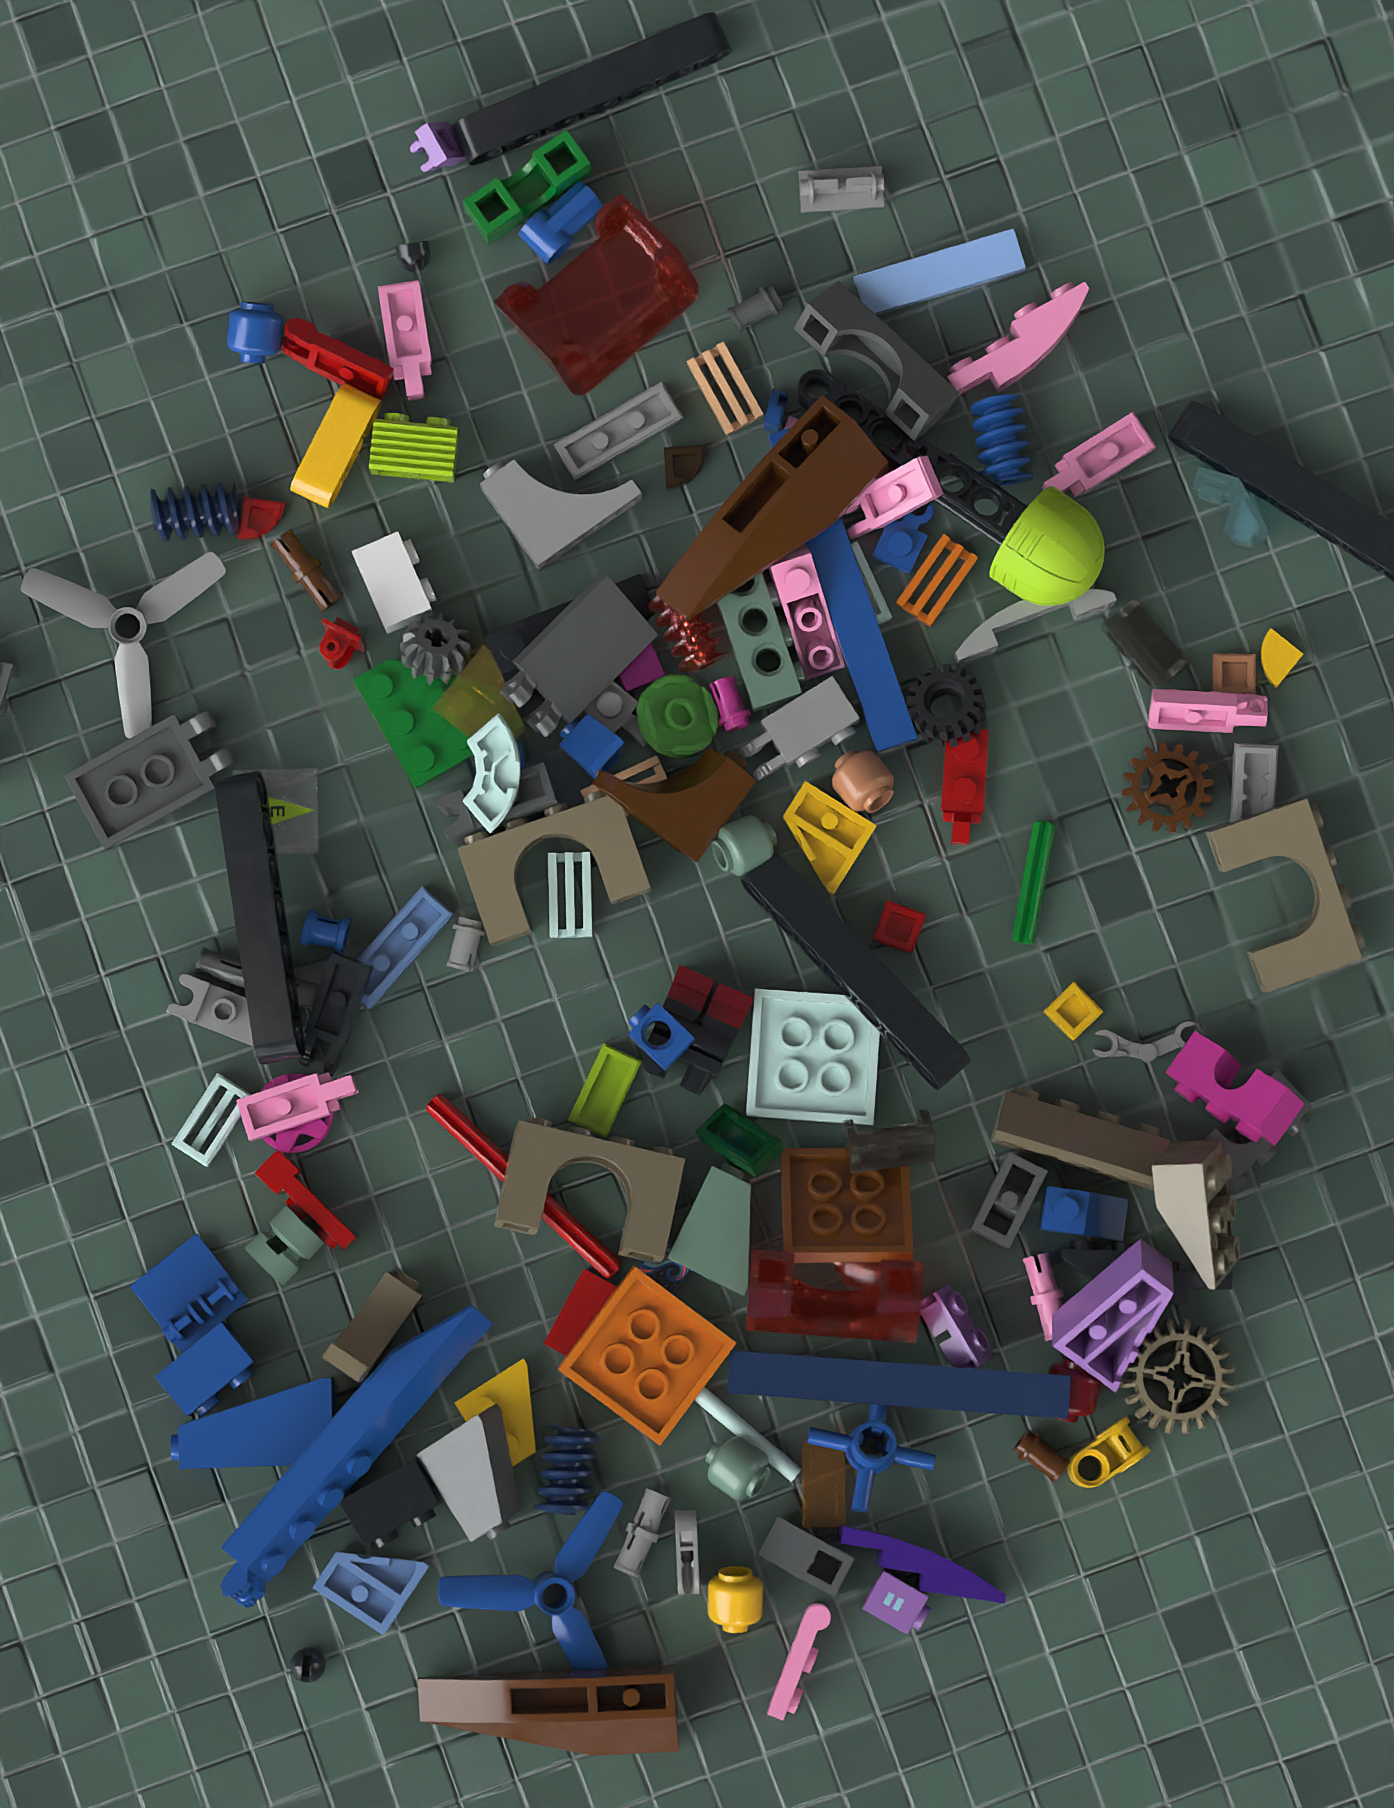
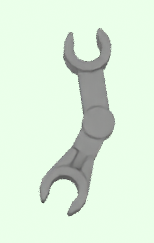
(1145, 1052)

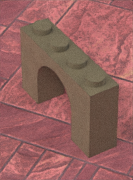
(494, 860)
(1327, 936)
(647, 1177)

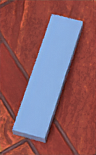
(940, 272)

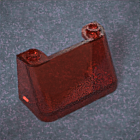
(603, 300)

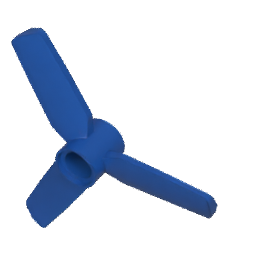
(517, 1592)

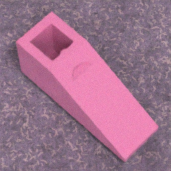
(806, 613)

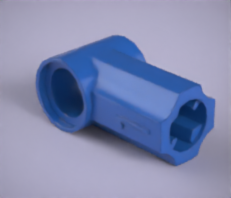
(552, 230)

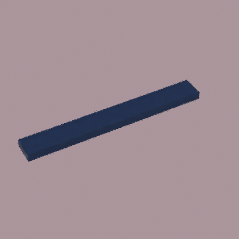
(899, 1384)

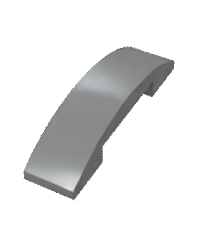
(983, 641)

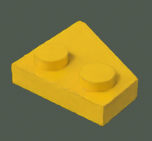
(512, 1394)

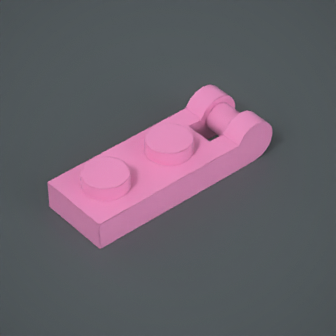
(800, 1658)

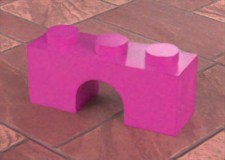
(1259, 1106)

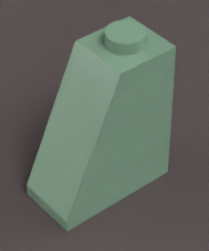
(717, 1230)

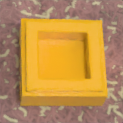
(1073, 1011)

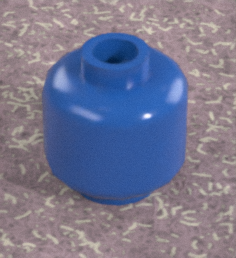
(255, 331)

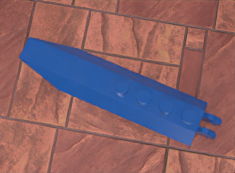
(344, 1452)

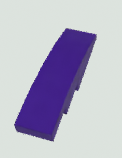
(933, 1571)

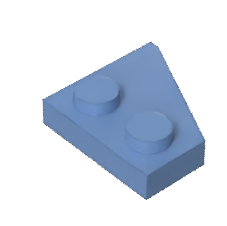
(370, 1586)

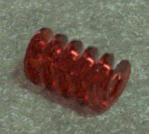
(691, 637)

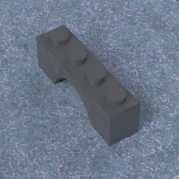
(845, 326)

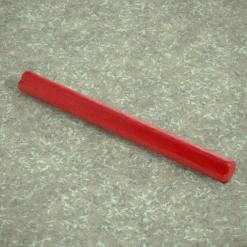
(496, 1161)

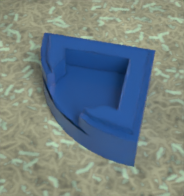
(776, 410)

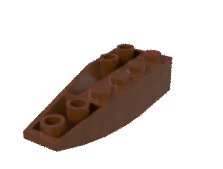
(777, 508)
(562, 1709)

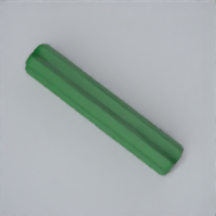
(1033, 882)

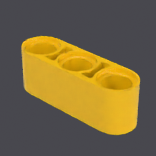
(336, 445)

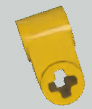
(1109, 1453)

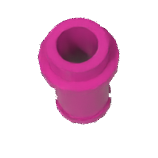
(730, 704)

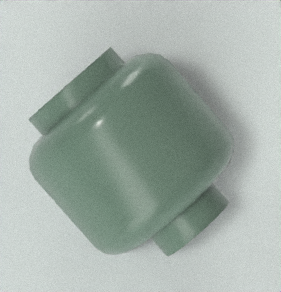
(743, 845)
(737, 1468)

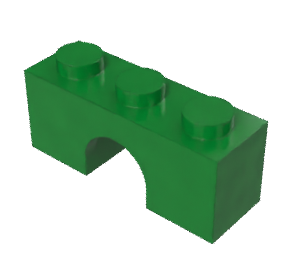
(547, 176)

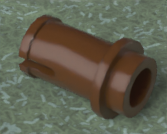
(1040, 1455)

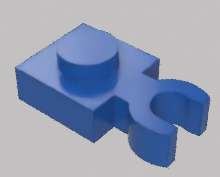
(903, 542)

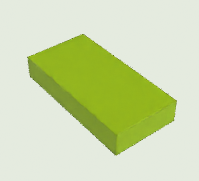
(604, 1090)

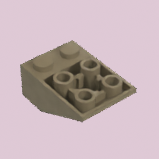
(1197, 1205)

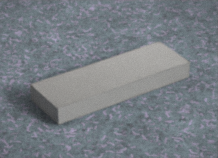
(618, 431)

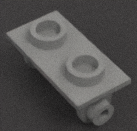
(841, 189)

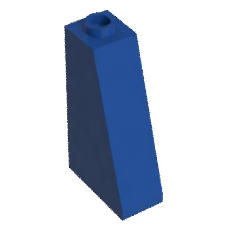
(257, 1432)

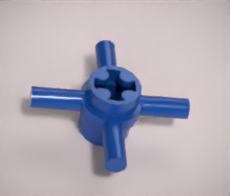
(869, 1464)

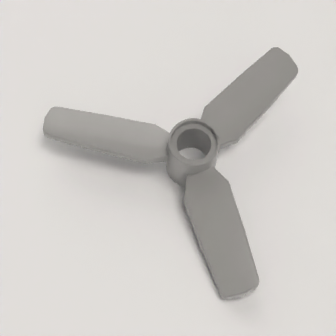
(98, 612)

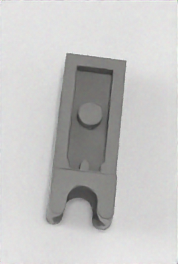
(215, 1009)

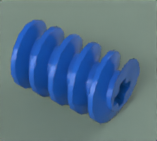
(1000, 439)

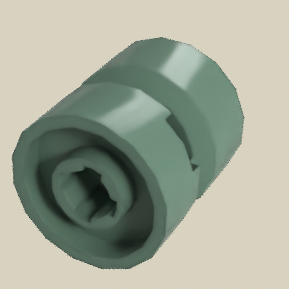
(296, 1234)

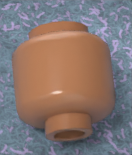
(863, 781)

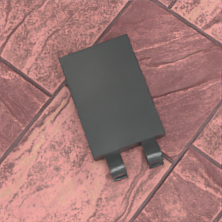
(578, 654)
(146, 778)

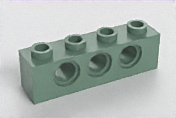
(762, 688)

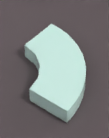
(497, 773)

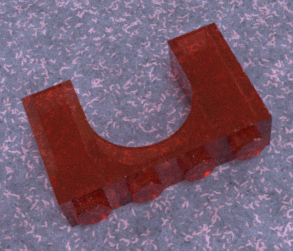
(788, 1306)

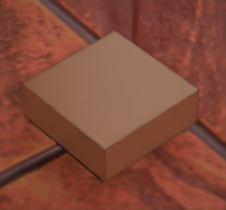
(1234, 673)

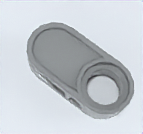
(687, 1551)

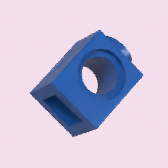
(665, 1054)

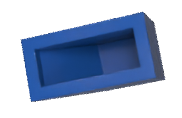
(591, 745)
(1083, 1213)

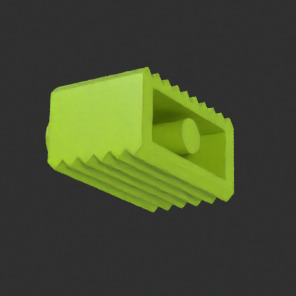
(413, 448)

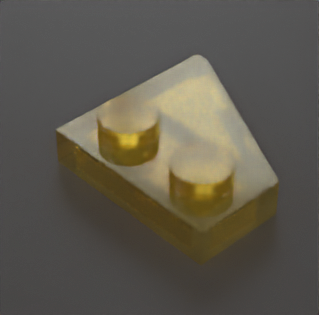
(476, 698)

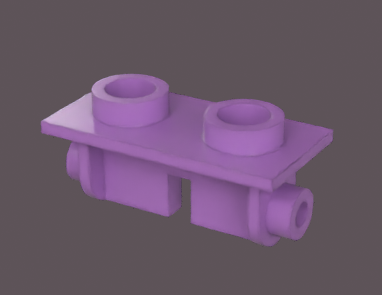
(949, 1311)

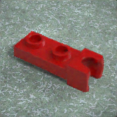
(282, 1176)

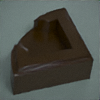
(682, 464)

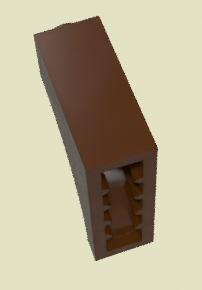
(689, 806)

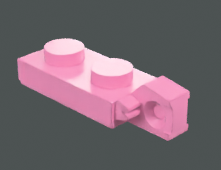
(406, 335)
(1102, 456)
(1205, 710)
(293, 1104)

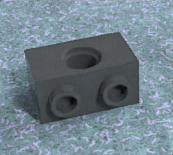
(1008, 1200)

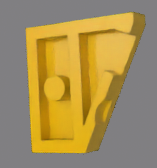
(827, 834)

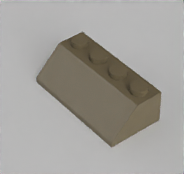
(1078, 1139)

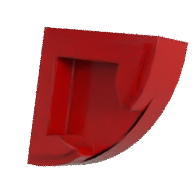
(259, 517)

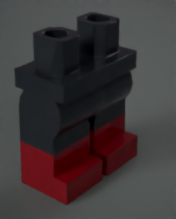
(712, 1036)

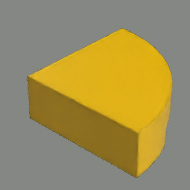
(1277, 657)

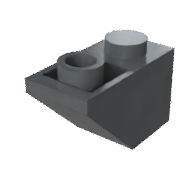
(806, 1556)

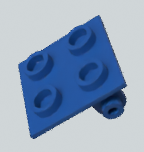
(189, 1293)

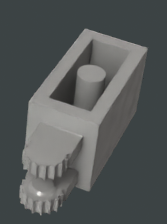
(804, 727)

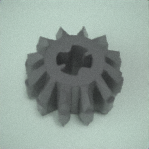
(435, 648)

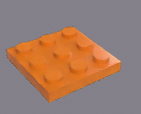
(646, 1355)

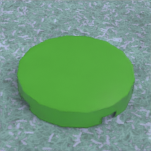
(677, 716)

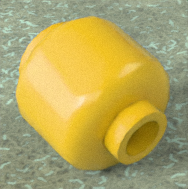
(735, 1599)

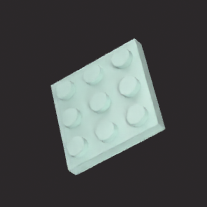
(811, 1059)

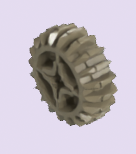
(1213, 1383)

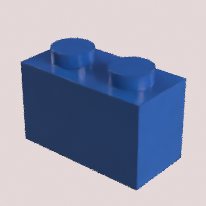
(206, 1370)

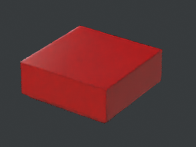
(899, 927)

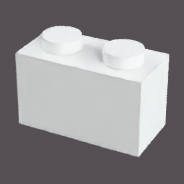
(393, 581)

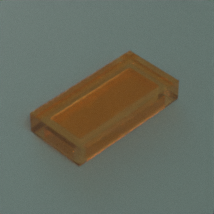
(823, 1486)

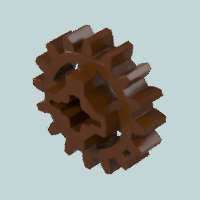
(1158, 770)

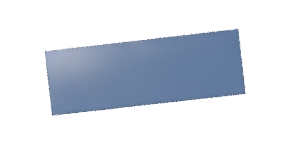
(403, 942)

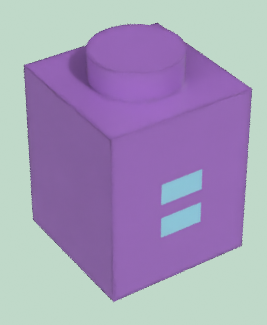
(896, 1603)

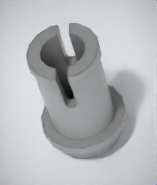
(465, 944)

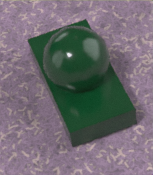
(740, 1140)

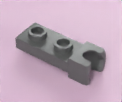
(534, 795)

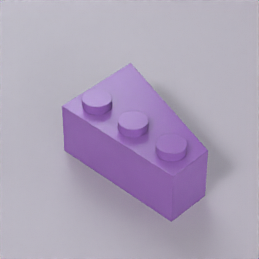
(1114, 1312)

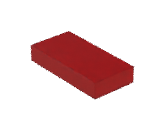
(578, 1311)

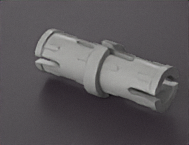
(642, 1532)

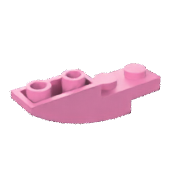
(1035, 336)

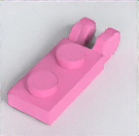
(895, 496)

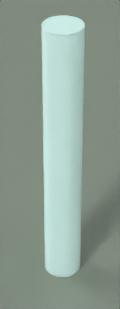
(743, 1429)

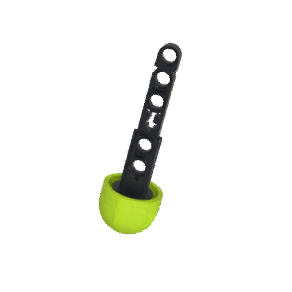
(1045, 549)

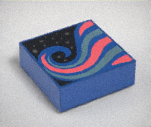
(667, 1273)

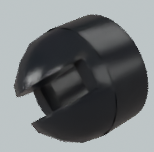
(412, 252)
(317, 1665)

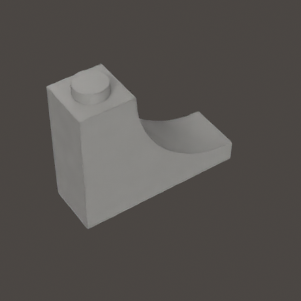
(547, 519)

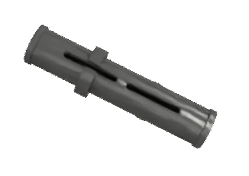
(230, 971)

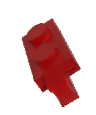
(964, 784)

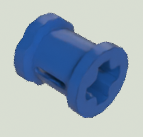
(325, 931)

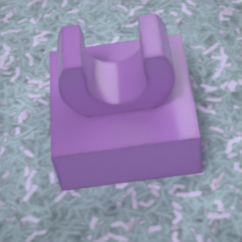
(440, 145)

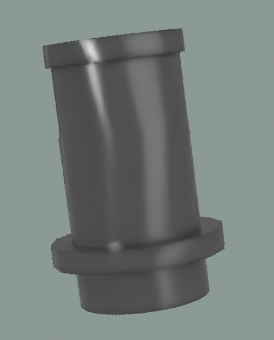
(755, 308)

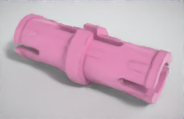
(1045, 1291)

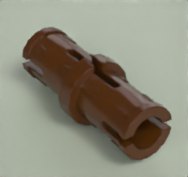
(306, 570)

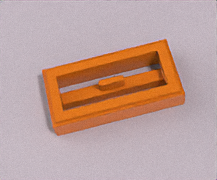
(956, 551)

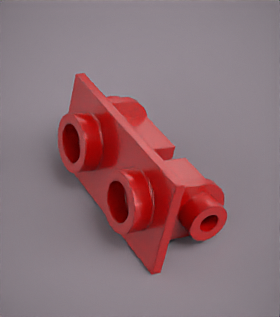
(339, 643)

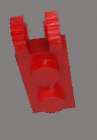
(335, 359)

